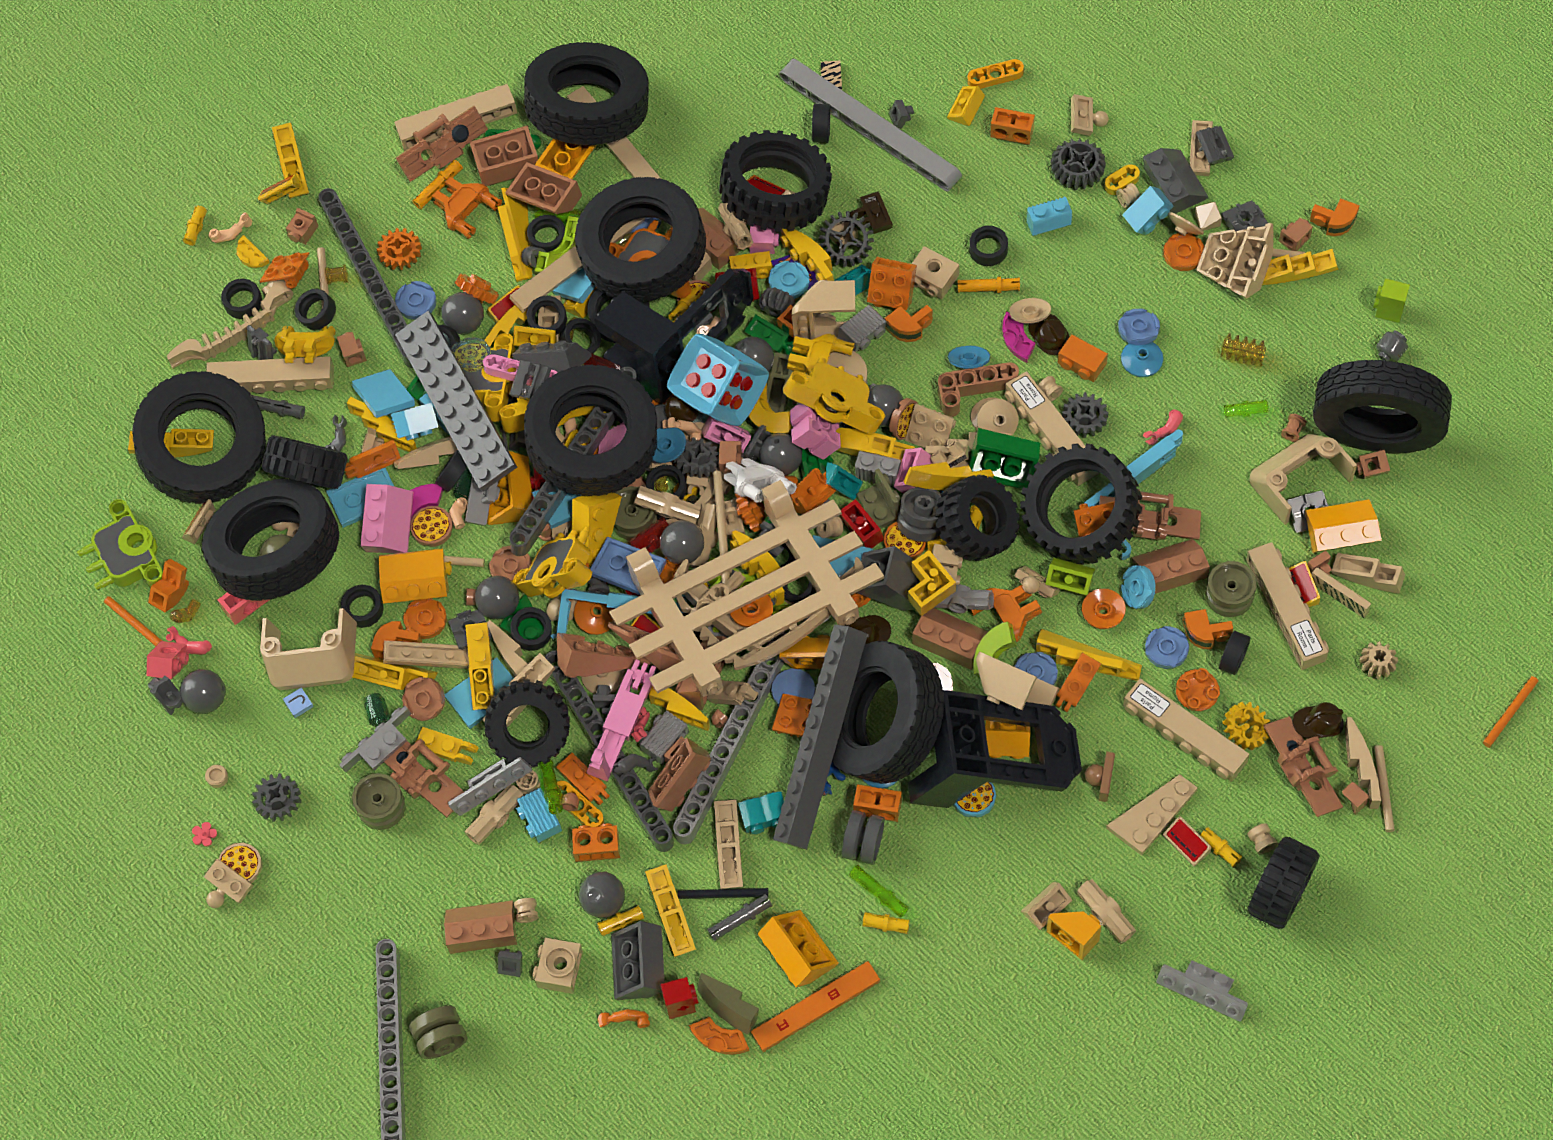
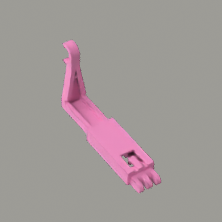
(621, 720)

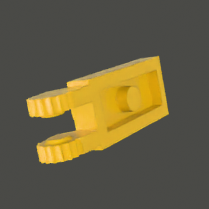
(447, 746)

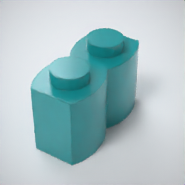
(761, 812)

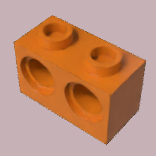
(1012, 125)
(878, 802)
(596, 849)

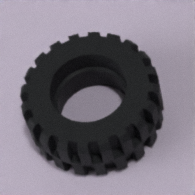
(304, 462)
(958, 527)
(527, 694)
(1283, 882)

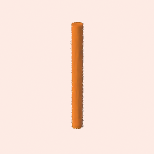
(132, 621)
(1511, 710)

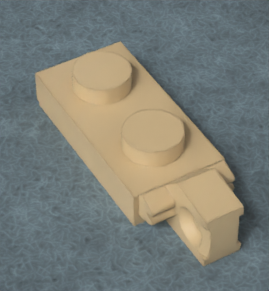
(733, 693)

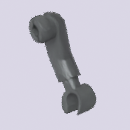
(340, 436)
(633, 760)

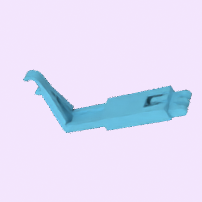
(1143, 468)
(612, 600)

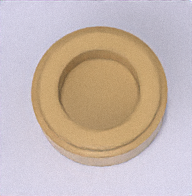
(216, 776)

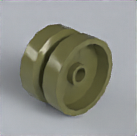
(631, 517)
(1231, 589)
(379, 801)
(438, 1032)

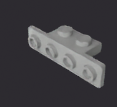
(479, 503)
(381, 744)
(489, 783)
(1204, 987)

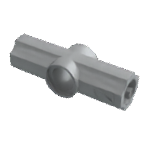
(966, 599)

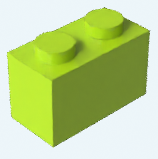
(1391, 300)
(1070, 576)

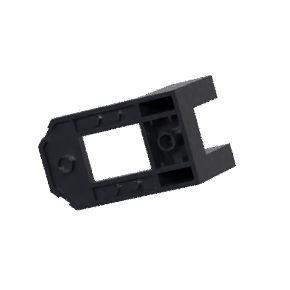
(654, 343)
(964, 755)

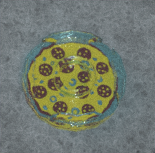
(471, 353)

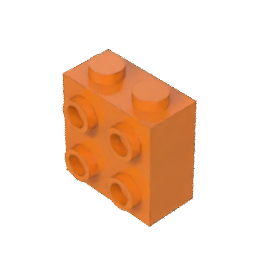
(891, 283)

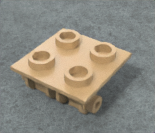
(929, 427)

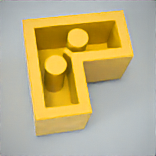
(934, 583)

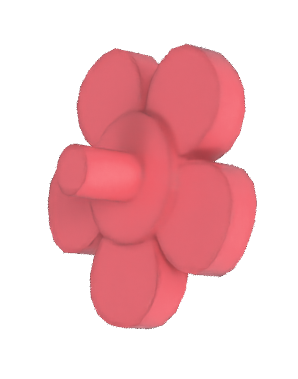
(204, 835)

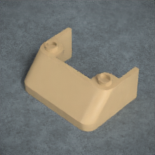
(823, 298)
(1271, 476)
(310, 666)
(1011, 684)

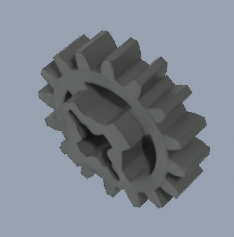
(1085, 415)
(698, 458)
(276, 797)

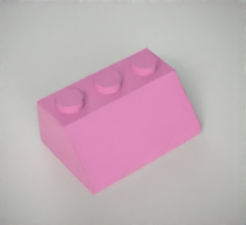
(386, 519)

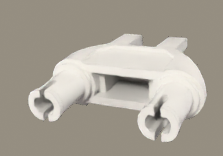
(754, 477)

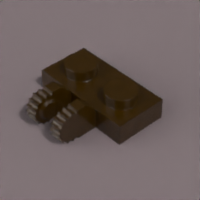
(875, 213)

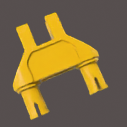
(304, 344)
(814, 349)

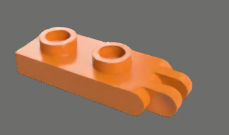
(372, 460)
(1077, 681)
(576, 774)

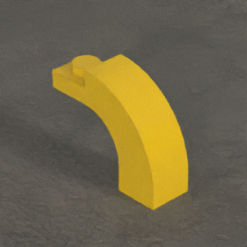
(764, 415)

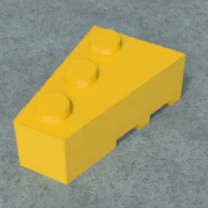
(599, 515)

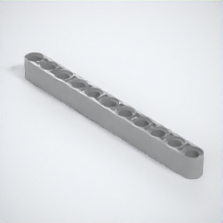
(871, 125)
(729, 746)
(393, 1049)

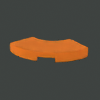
(719, 1039)

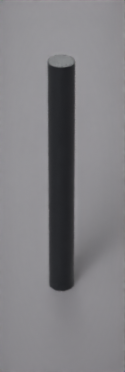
(722, 893)

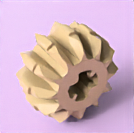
(1381, 653)

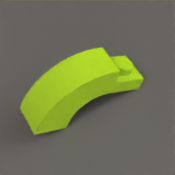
(547, 258)
(996, 642)

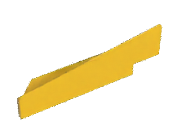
(515, 225)
(1069, 651)
(389, 675)

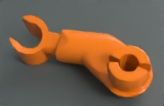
(625, 1015)

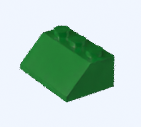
(1006, 456)

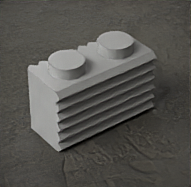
(863, 328)
(869, 462)
(663, 735)

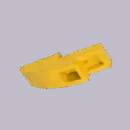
(808, 253)
(855, 440)
(184, 442)
(760, 565)
(480, 665)

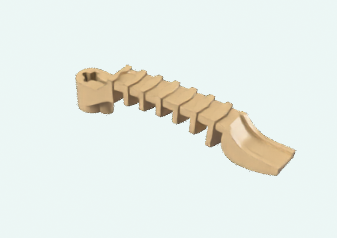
(276, 295)

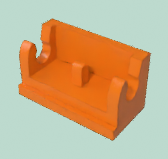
(811, 492)

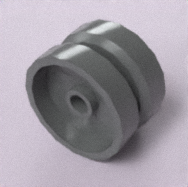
(918, 513)
(863, 836)

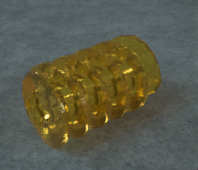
(1243, 349)

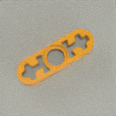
(991, 81)
(593, 811)

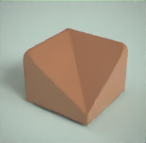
(1356, 796)

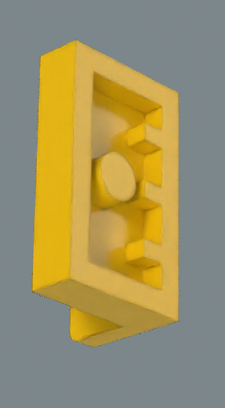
(759, 260)

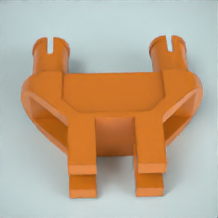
(462, 202)
(1007, 608)

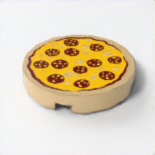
(243, 859)

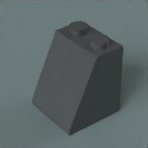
(897, 577)

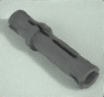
(281, 407)
(748, 912)

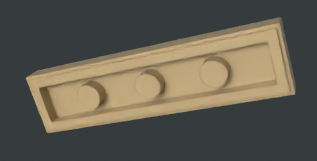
(425, 654)

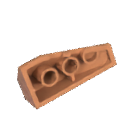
(661, 658)
(589, 659)

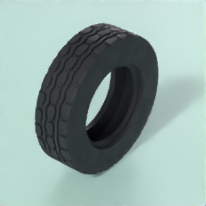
(579, 121)
(634, 200)
(590, 387)
(188, 393)
(1418, 400)
(285, 568)
(915, 722)

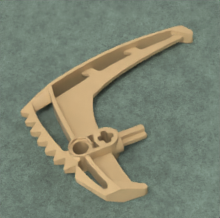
(703, 596)

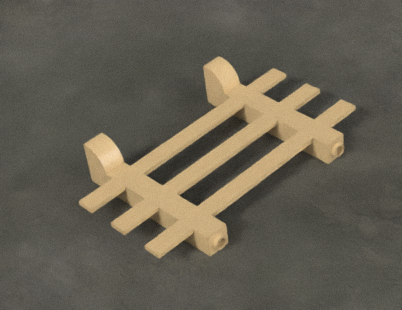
(809, 561)

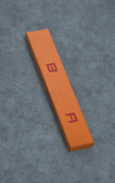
(815, 1006)

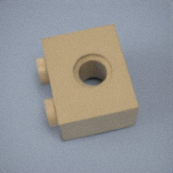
(938, 282)
(552, 954)

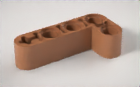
(978, 385)

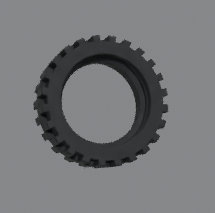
(773, 209)
(1052, 474)

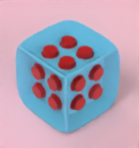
(717, 380)

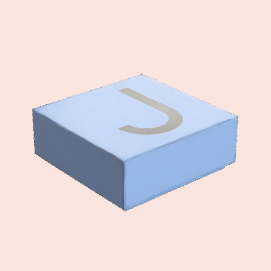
(298, 702)

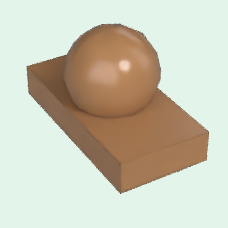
(1097, 776)

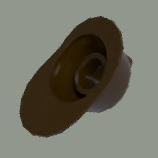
(1049, 334)
(680, 410)
(875, 626)
(1319, 721)

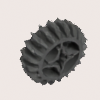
(1080, 156)
(852, 222)

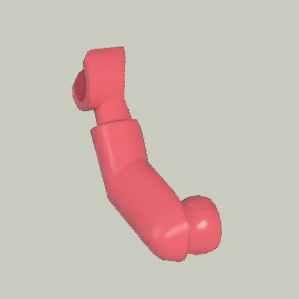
(1172, 424)
(192, 647)
(640, 725)

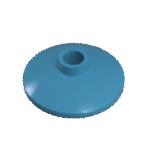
(969, 357)
(1142, 365)
(670, 444)

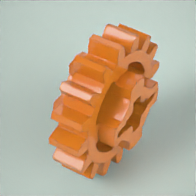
(399, 249)
(477, 287)
(750, 512)

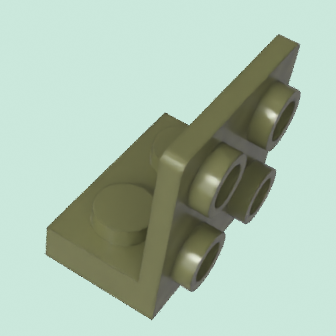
(880, 501)

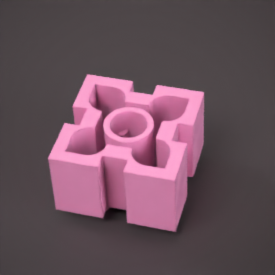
(814, 431)

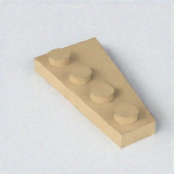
(1152, 815)

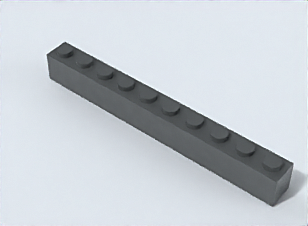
(820, 736)

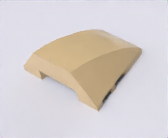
(1238, 258)

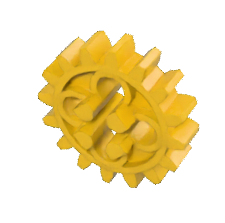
(1240, 714)

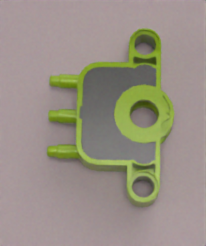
(116, 551)

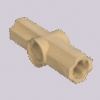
(735, 228)
(667, 504)
(707, 524)
(493, 814)
(1106, 911)

